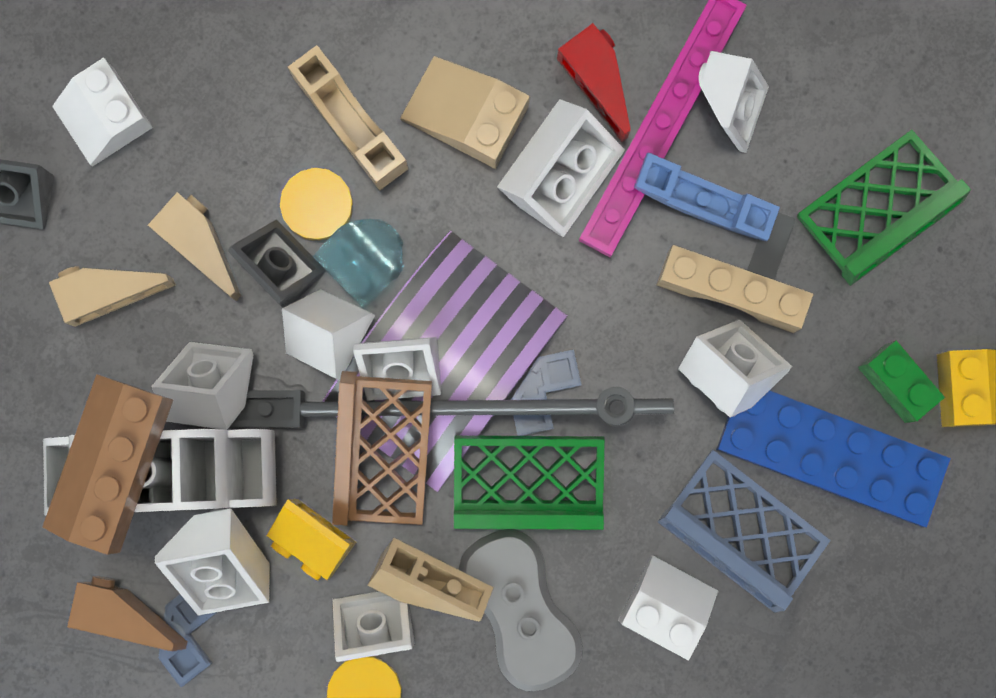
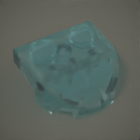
(363, 258)

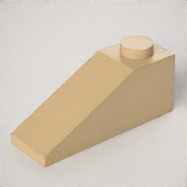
(194, 237)
(95, 292)
(428, 582)

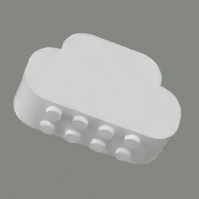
(193, 470)

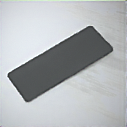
(769, 253)

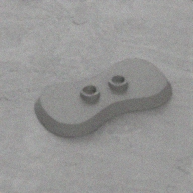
(532, 636)

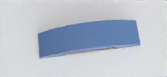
(705, 200)

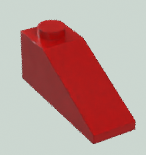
(595, 70)

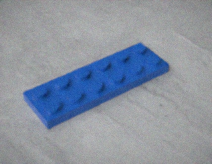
(837, 456)

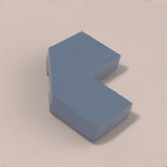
(546, 375)
(189, 662)

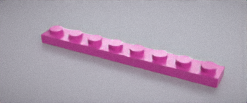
(660, 124)

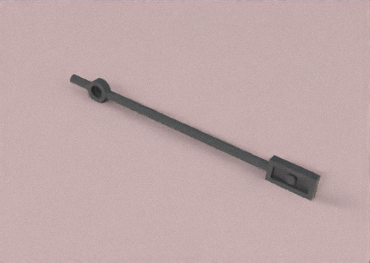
(288, 408)

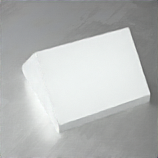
(323, 331)
(399, 360)
(370, 626)

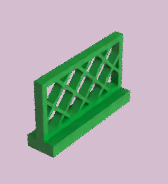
(901, 231)
(533, 513)

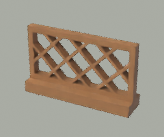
(348, 450)

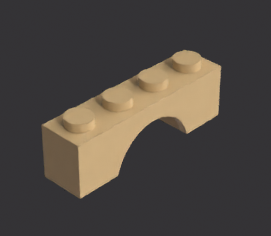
(347, 118)
(749, 292)

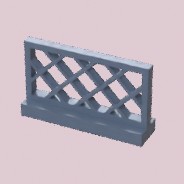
(732, 560)

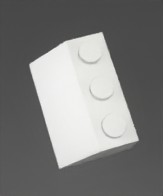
(561, 167)
(215, 564)

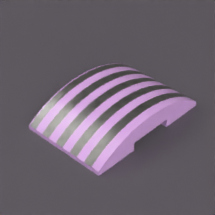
(486, 341)

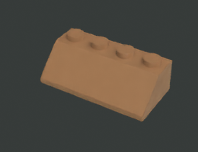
(107, 465)

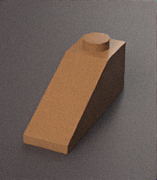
(119, 614)

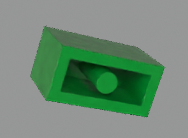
(901, 382)

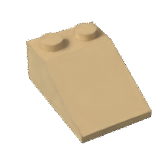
(466, 110)

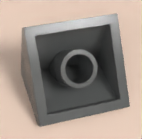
(24, 194)
(277, 262)

